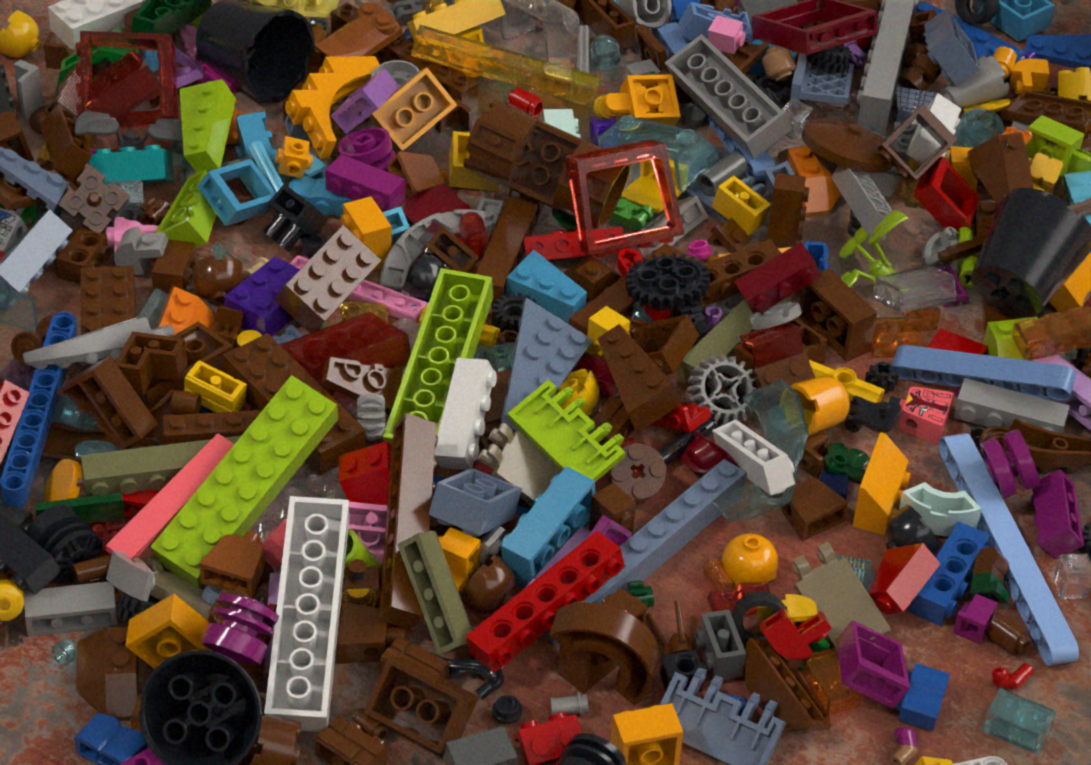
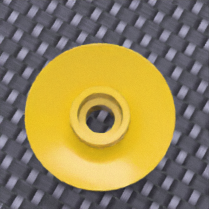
(993, 106)

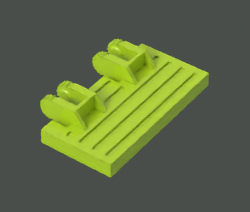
(564, 433)

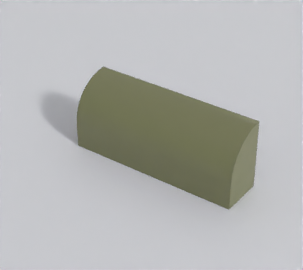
(436, 591)

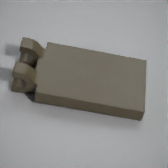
(519, 462)
(169, 584)
(838, 593)

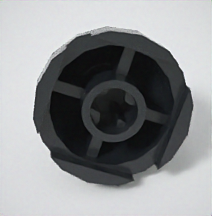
(423, 278)
(906, 529)

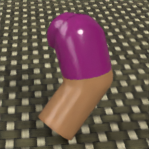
(908, 746)

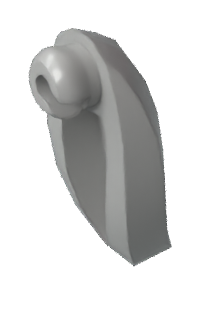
(938, 243)

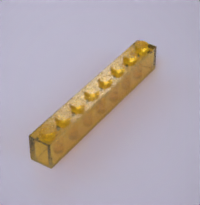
(505, 66)

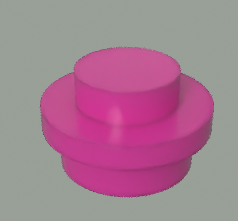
(699, 249)

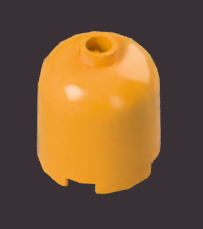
(823, 402)

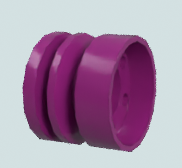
(239, 629)

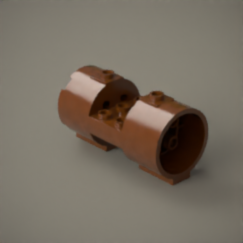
(530, 160)

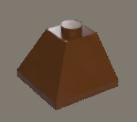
(592, 276)

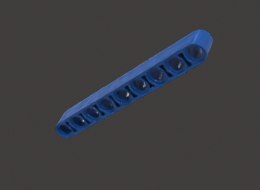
(36, 419)

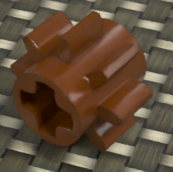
(154, 211)

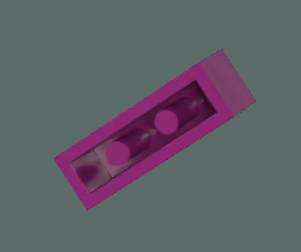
(359, 180)
(1057, 515)

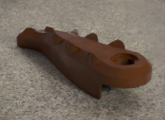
(1047, 447)

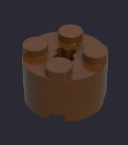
(652, 472)
(275, 742)

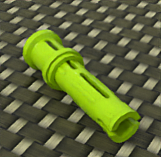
(967, 263)

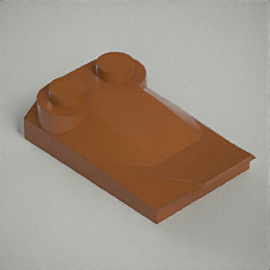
(362, 35)

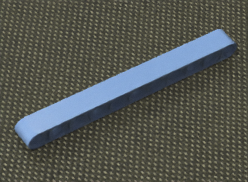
(1023, 576)

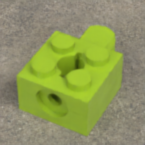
(1066, 145)

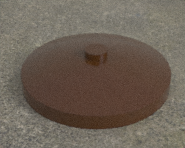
(845, 144)

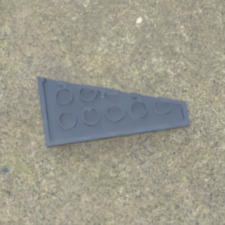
(542, 351)

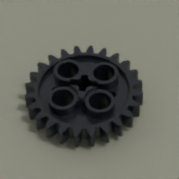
(667, 281)

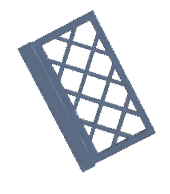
(833, 91)

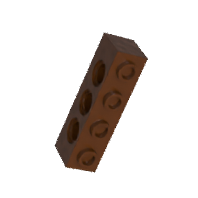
(732, 267)

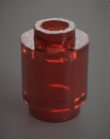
(473, 230)

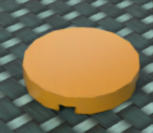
(63, 481)

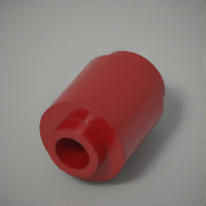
(525, 102)

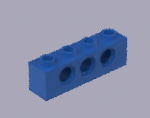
(951, 578)

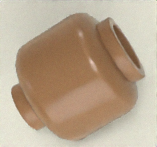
(778, 64)

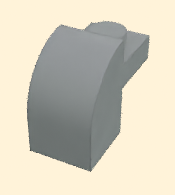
(138, 248)

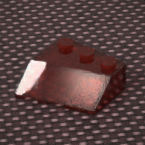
(123, 86)

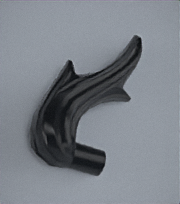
(474, 667)

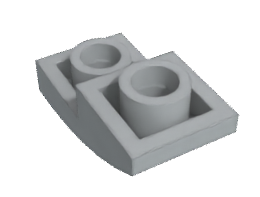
(491, 543)
(130, 577)

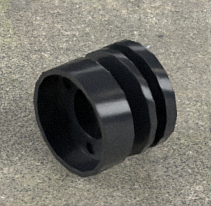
(65, 538)
(590, 750)

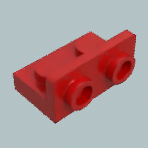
(684, 417)

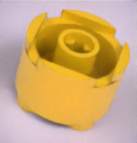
(1075, 84)

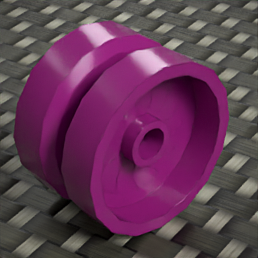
(368, 146)
(1006, 465)

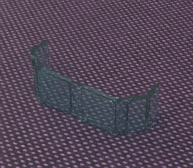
(785, 428)

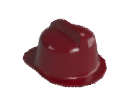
(704, 455)

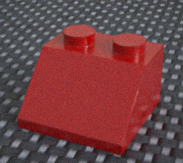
(366, 474)

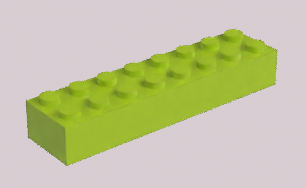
(446, 333)
(247, 478)

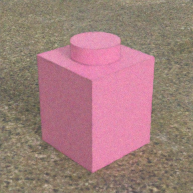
(726, 34)

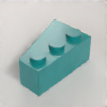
(144, 165)

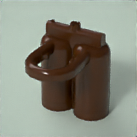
(92, 571)

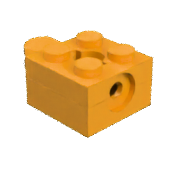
(640, 95)

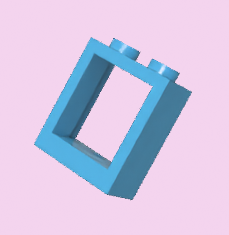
(230, 210)

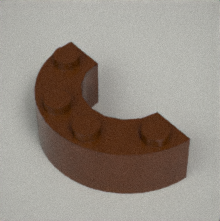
(615, 635)

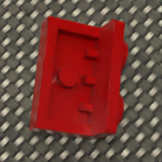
(546, 740)

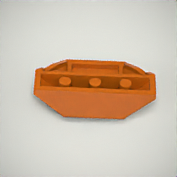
(818, 174)
(184, 310)

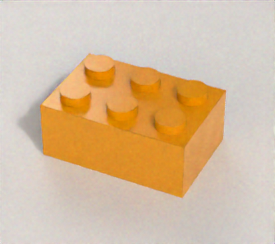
(413, 109)

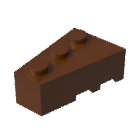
(111, 402)

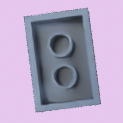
(474, 502)

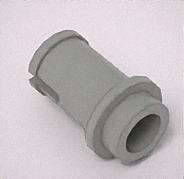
(570, 704)

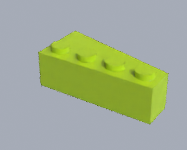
(190, 214)

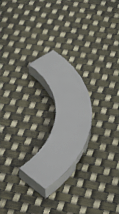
(407, 248)

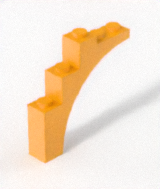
(321, 91)

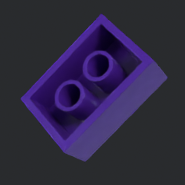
(256, 297)

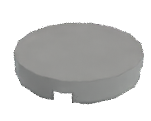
(775, 315)

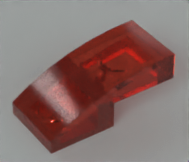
(727, 599)

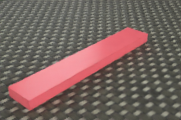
(169, 501)

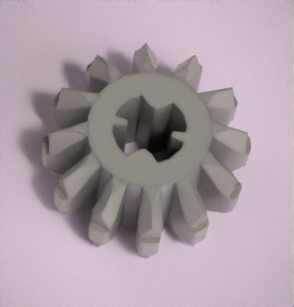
(371, 415)

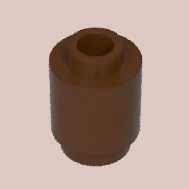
(1009, 634)

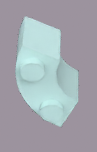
(941, 509)

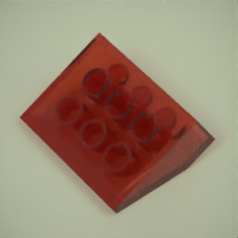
(357, 339)

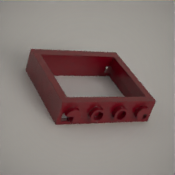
(843, 24)

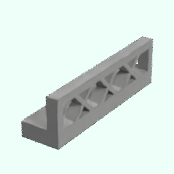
(691, 214)

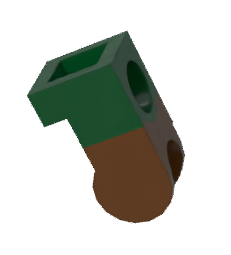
(989, 575)

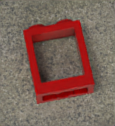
(937, 203)

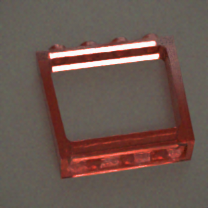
(146, 41)
(582, 163)

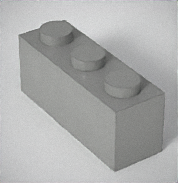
(70, 609)

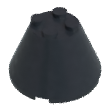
(200, 710)

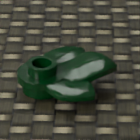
(845, 461)

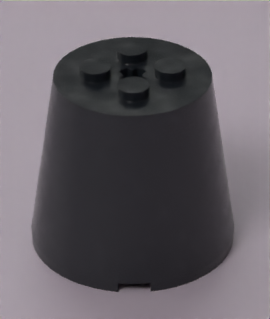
(256, 47)
(1030, 252)

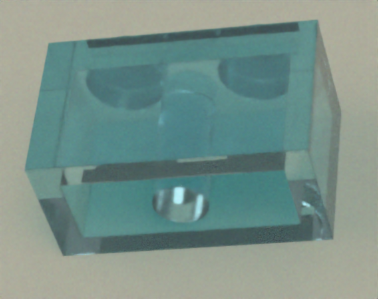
(1019, 721)

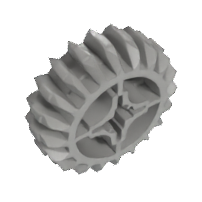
(709, 371)

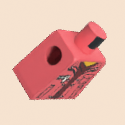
(924, 412)

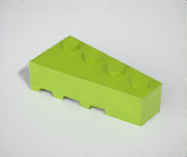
(206, 123)

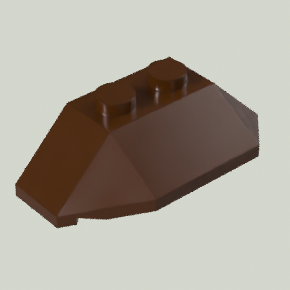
(108, 672)
(777, 680)

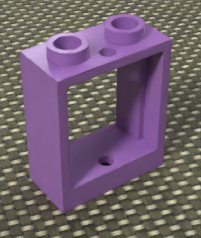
(365, 101)

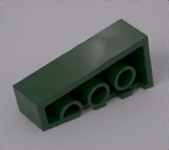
(167, 15)

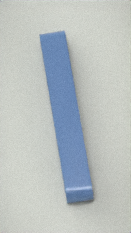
(951, 368)

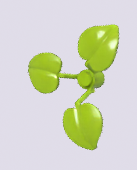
(877, 267)

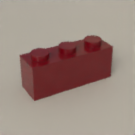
(778, 278)

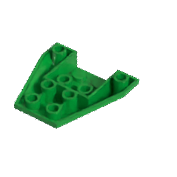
(99, 55)

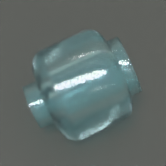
(605, 52)

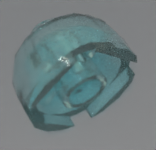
(978, 127)

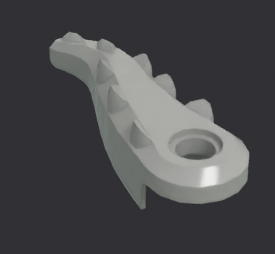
(92, 345)

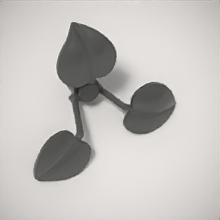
(101, 124)

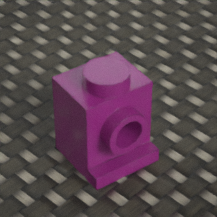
(974, 618)

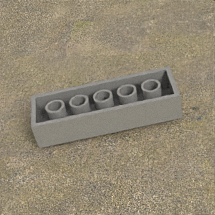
(728, 96)

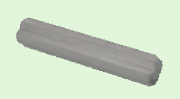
(582, 61)

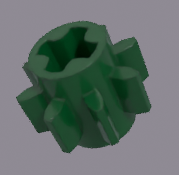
(641, 592)

